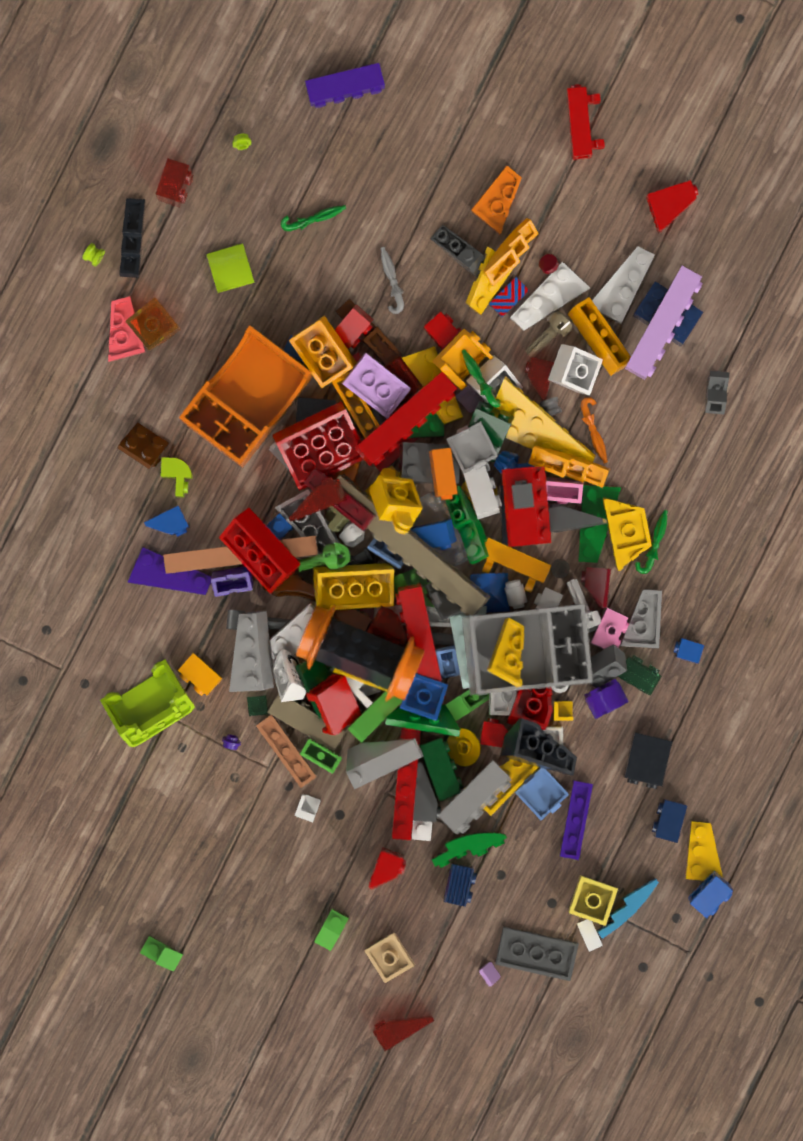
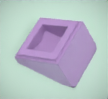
(489, 973)

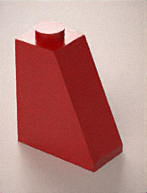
(671, 203)

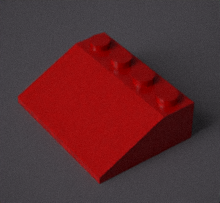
(319, 442)

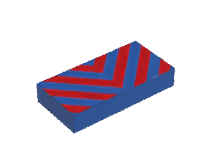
(509, 297)

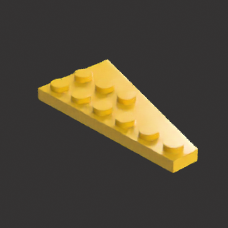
(534, 426)

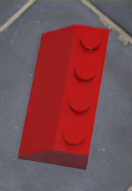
(528, 524)
(259, 550)
(387, 867)

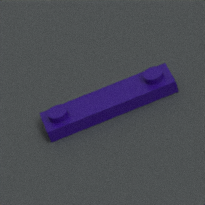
(576, 820)

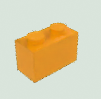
(199, 674)

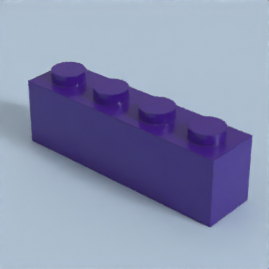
(344, 85)

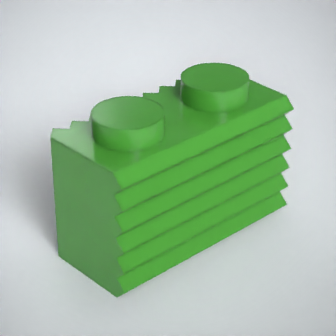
(321, 756)

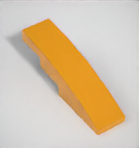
(509, 252)
(569, 465)

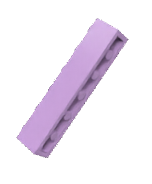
(663, 322)

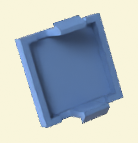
(542, 793)

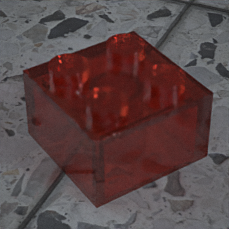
(174, 183)

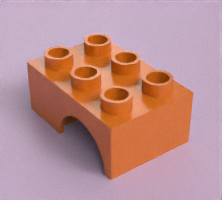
(246, 397)

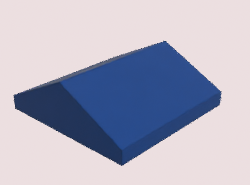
(425, 697)

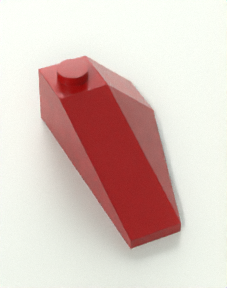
(533, 706)

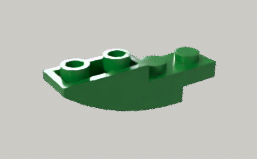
(469, 527)
(475, 842)

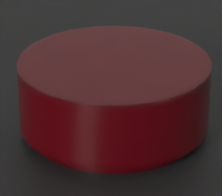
(548, 263)

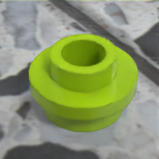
(241, 141)

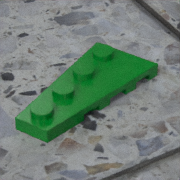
(593, 537)

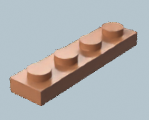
(286, 751)

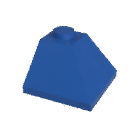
(494, 586)

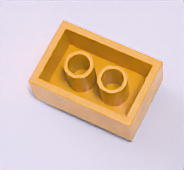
(323, 351)

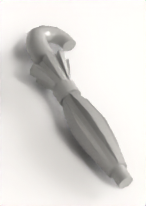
(396, 291)

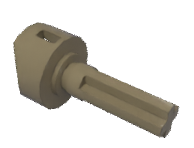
(558, 324)

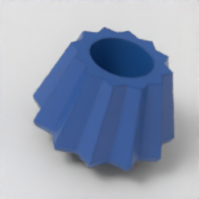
(506, 460)

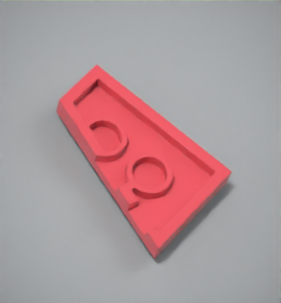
(122, 339)

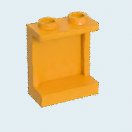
(451, 359)

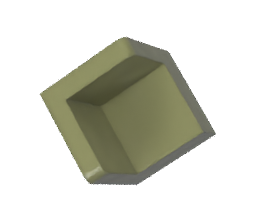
(336, 520)

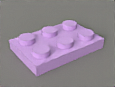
(376, 385)

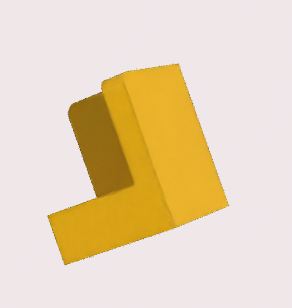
(562, 710)

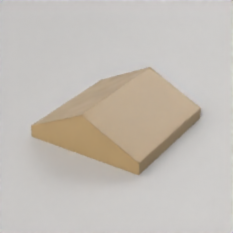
(389, 957)

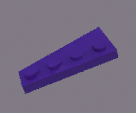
(151, 572)

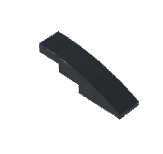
(132, 238)

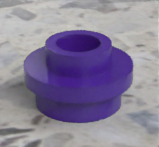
(231, 742)

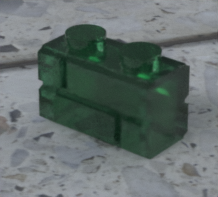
(640, 676)

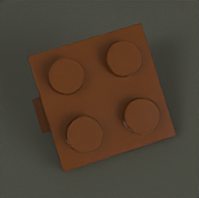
(143, 446)

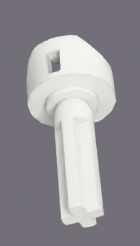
(351, 534)
(592, 617)

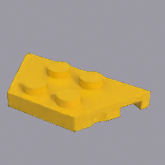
(627, 531)

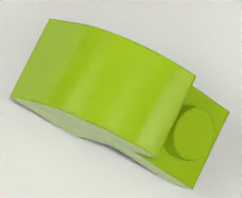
(176, 469)

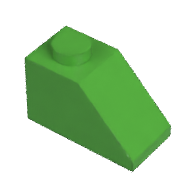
(465, 704)
(331, 929)

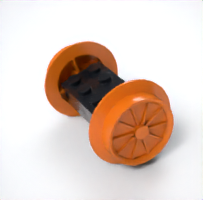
(359, 653)

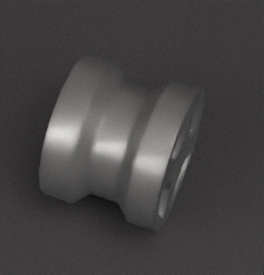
(551, 406)

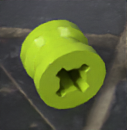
(93, 254)

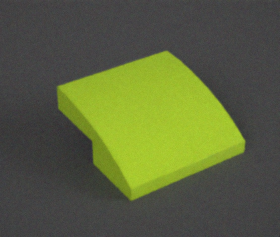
(230, 268)

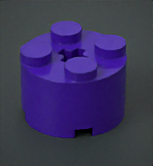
(605, 699)

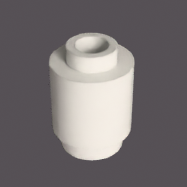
(515, 594)

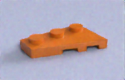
(497, 200)

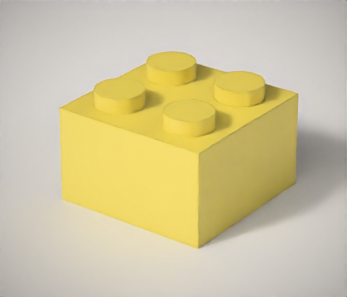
(592, 900)

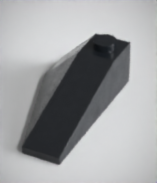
(533, 746)

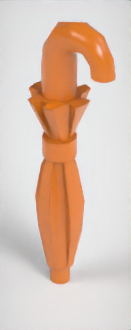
(597, 440)

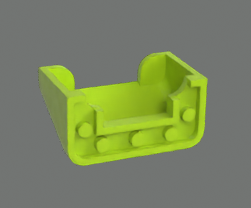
(148, 706)

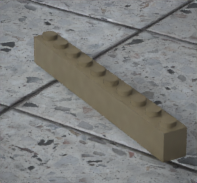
(422, 557)

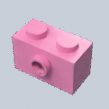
(564, 490)
(610, 629)

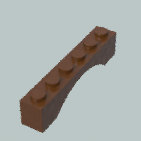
(298, 587)

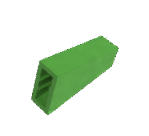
(373, 716)

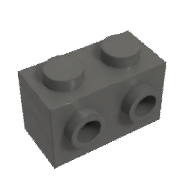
(607, 665)

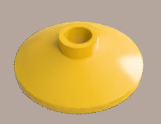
(459, 752)

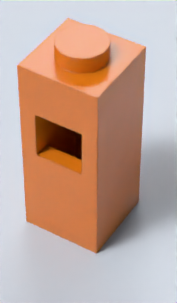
(443, 473)

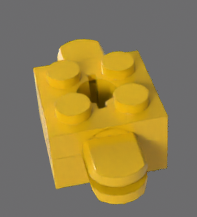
(396, 500)

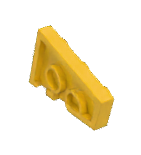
(507, 653)

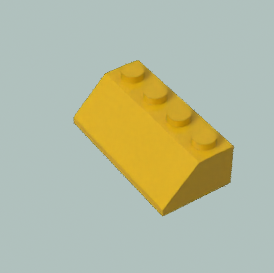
(354, 586)

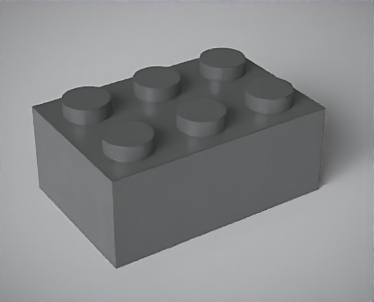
(415, 462)

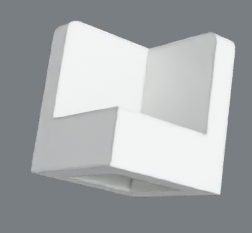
(307, 807)

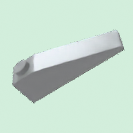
(375, 759)

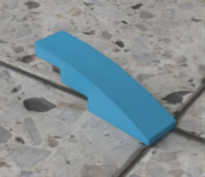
(633, 902)

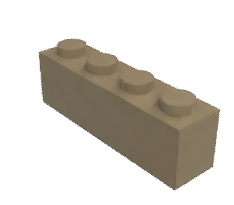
(305, 721)

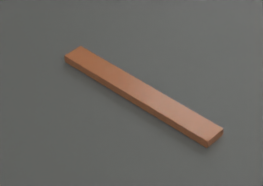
(224, 557)

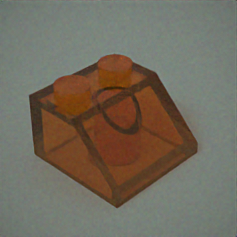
(153, 324)

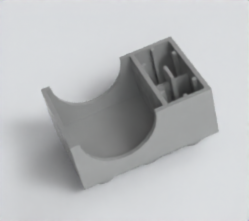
(552, 654)

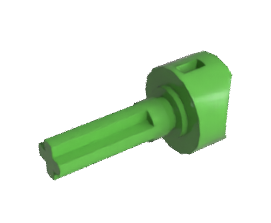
(329, 557)

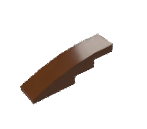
(374, 339)

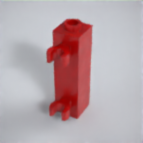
(579, 122)

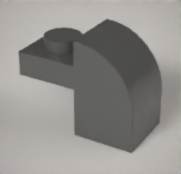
(716, 392)

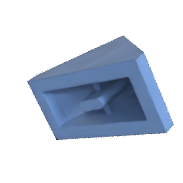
(447, 662)

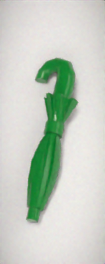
(322, 215)
(475, 371)
(652, 554)

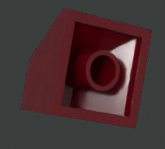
(596, 583)

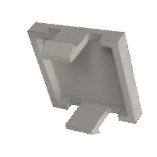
(472, 447)

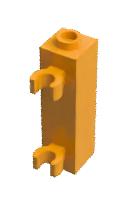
(516, 561)

